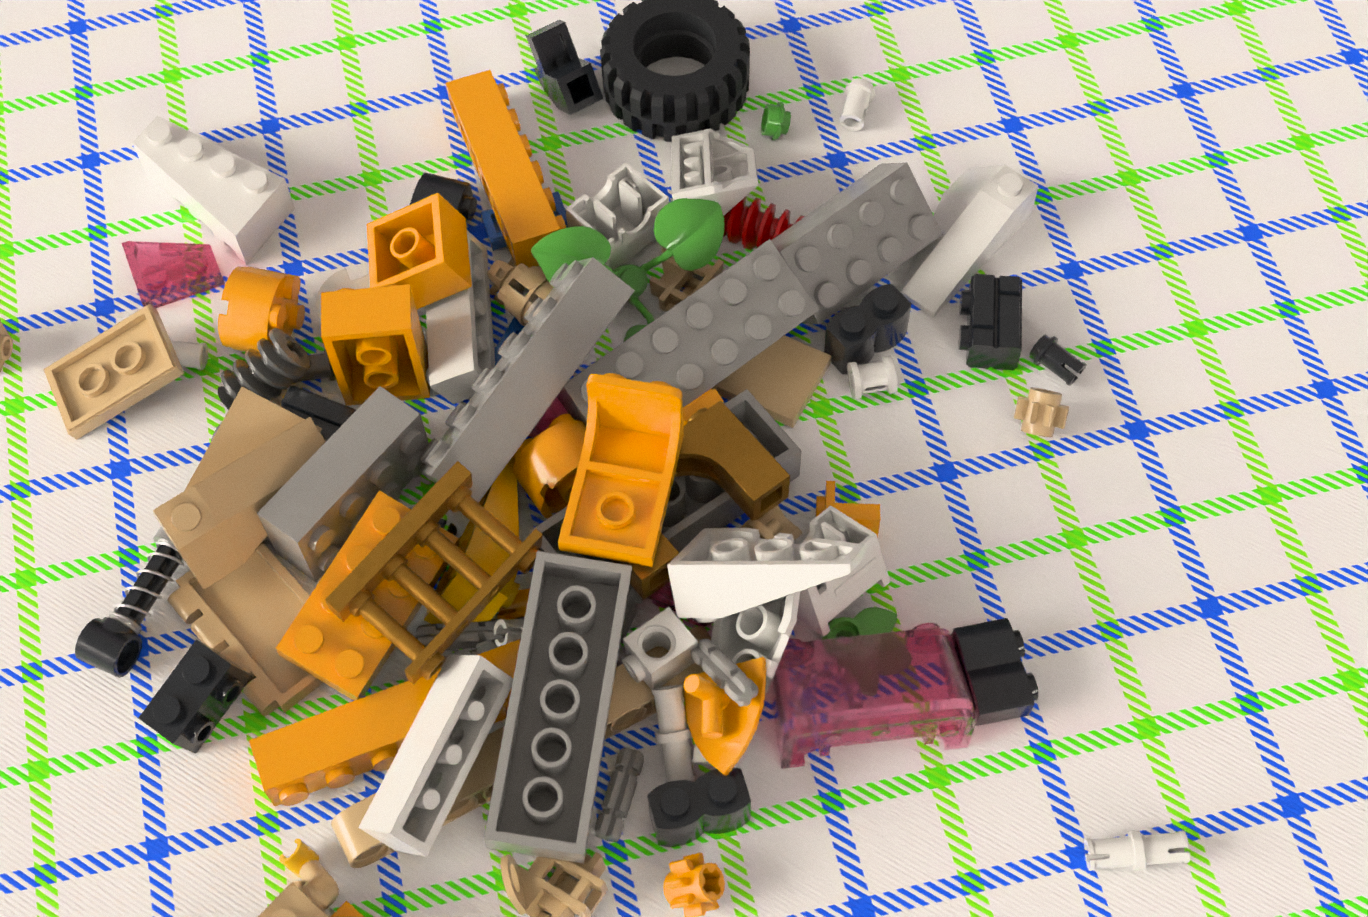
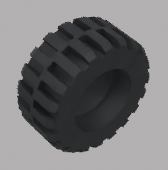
(681, 103)

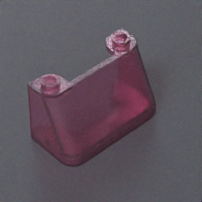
(870, 692)

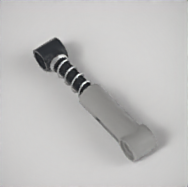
(114, 641)

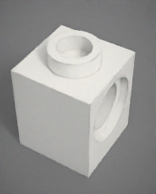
(662, 631)

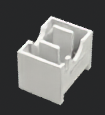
(621, 212)
(828, 599)

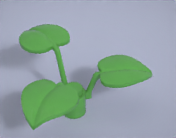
(685, 227)

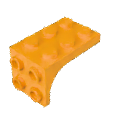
(624, 469)

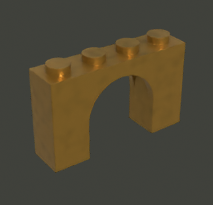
(729, 455)

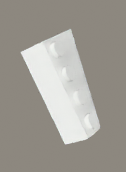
(218, 187)

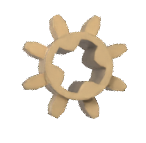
(1041, 412)

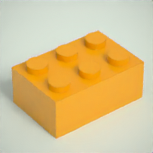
(375, 342)

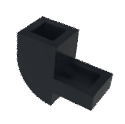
(562, 74)

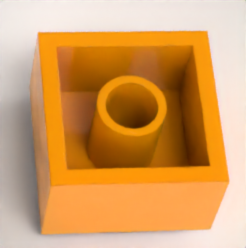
(421, 248)

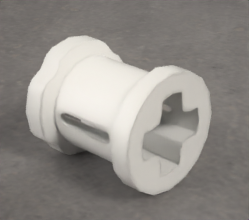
(872, 377)

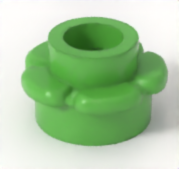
(775, 120)

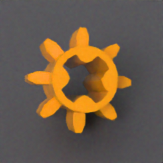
(694, 885)

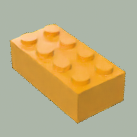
(354, 651)

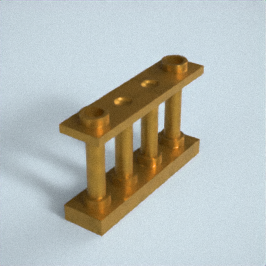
(389, 563)

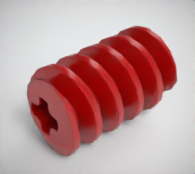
(754, 226)

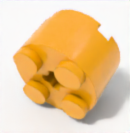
(258, 304)
(550, 463)

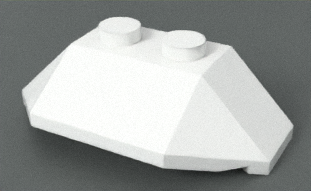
(712, 168)

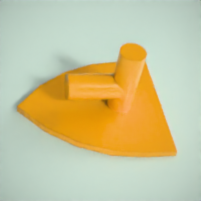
(717, 722)

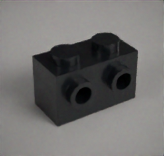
(195, 697)

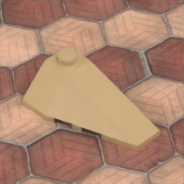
(218, 519)

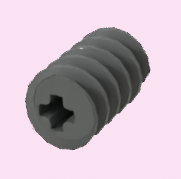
(266, 370)

